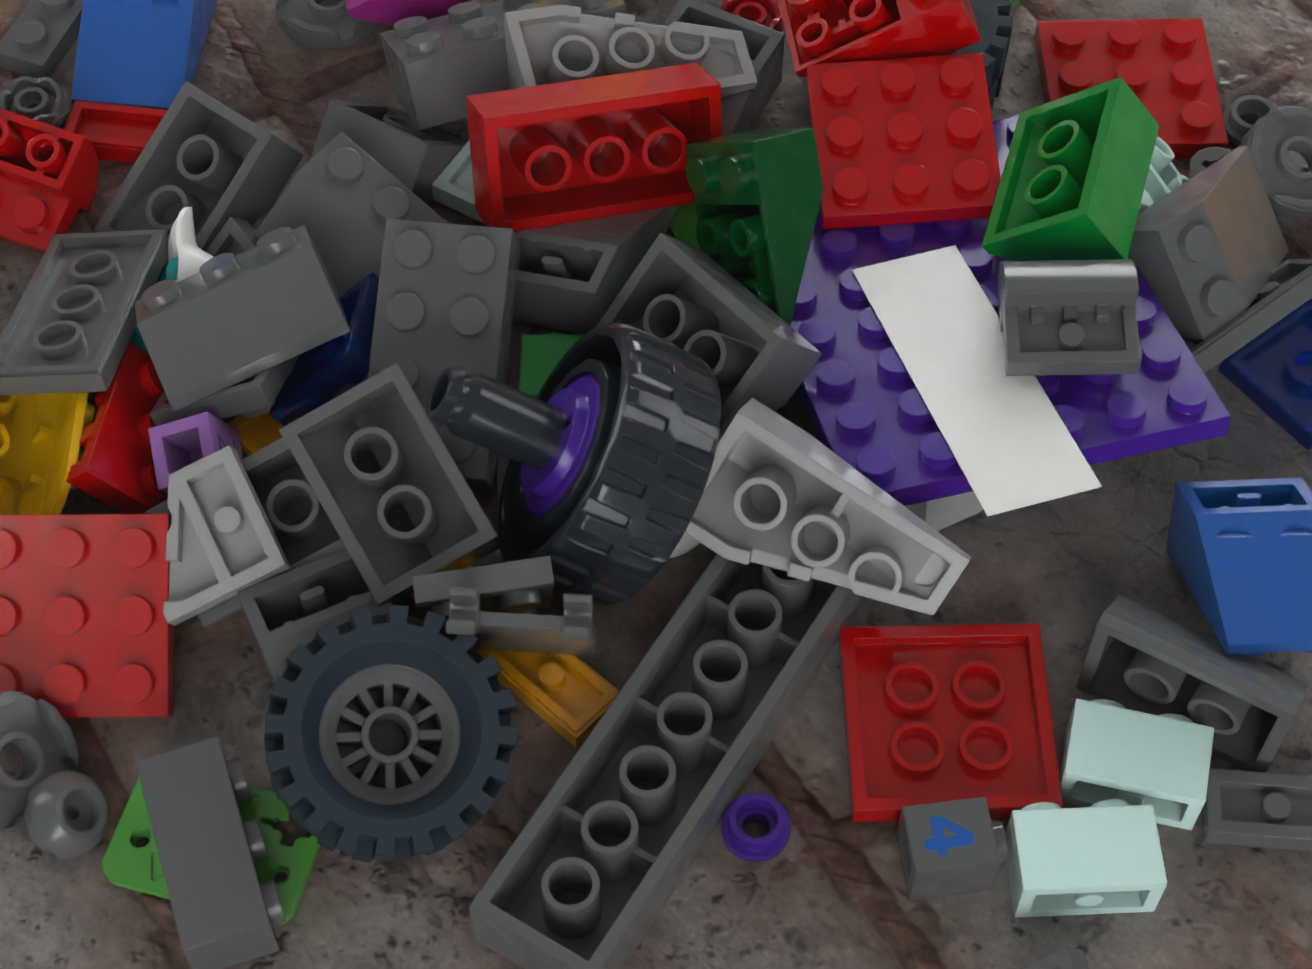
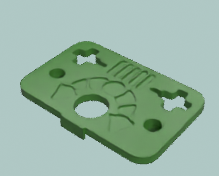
(141, 867)

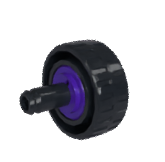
(599, 459)

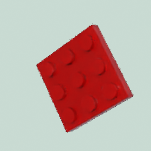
(1157, 58)
(903, 140)
(87, 613)
(946, 718)

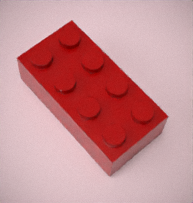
(589, 145)

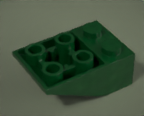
(758, 208)

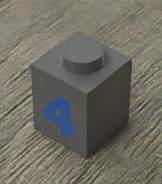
(950, 848)

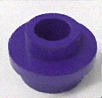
(755, 809)

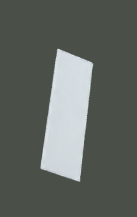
(954, 351)

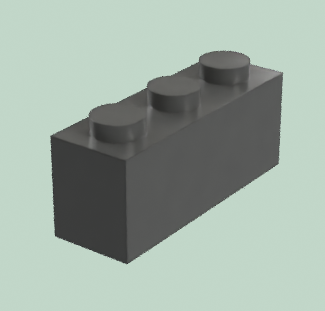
(210, 855)

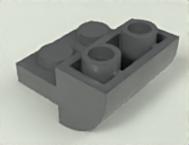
(1069, 317)

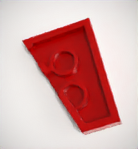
(117, 445)

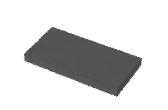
(79, 311)

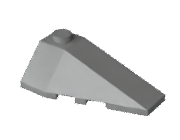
(565, 45)

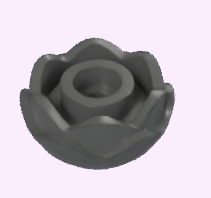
(37, 99)
(48, 817)

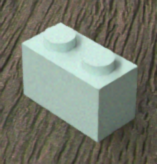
(1136, 759)
(1084, 859)

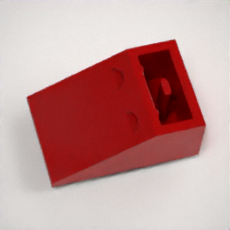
(875, 29)

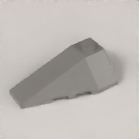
(808, 512)

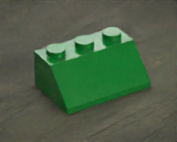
(1074, 178)

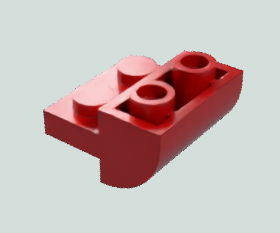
(42, 180)

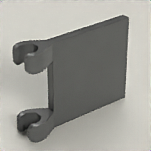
(565, 634)

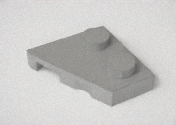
(216, 536)

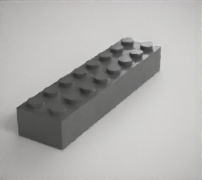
(659, 769)

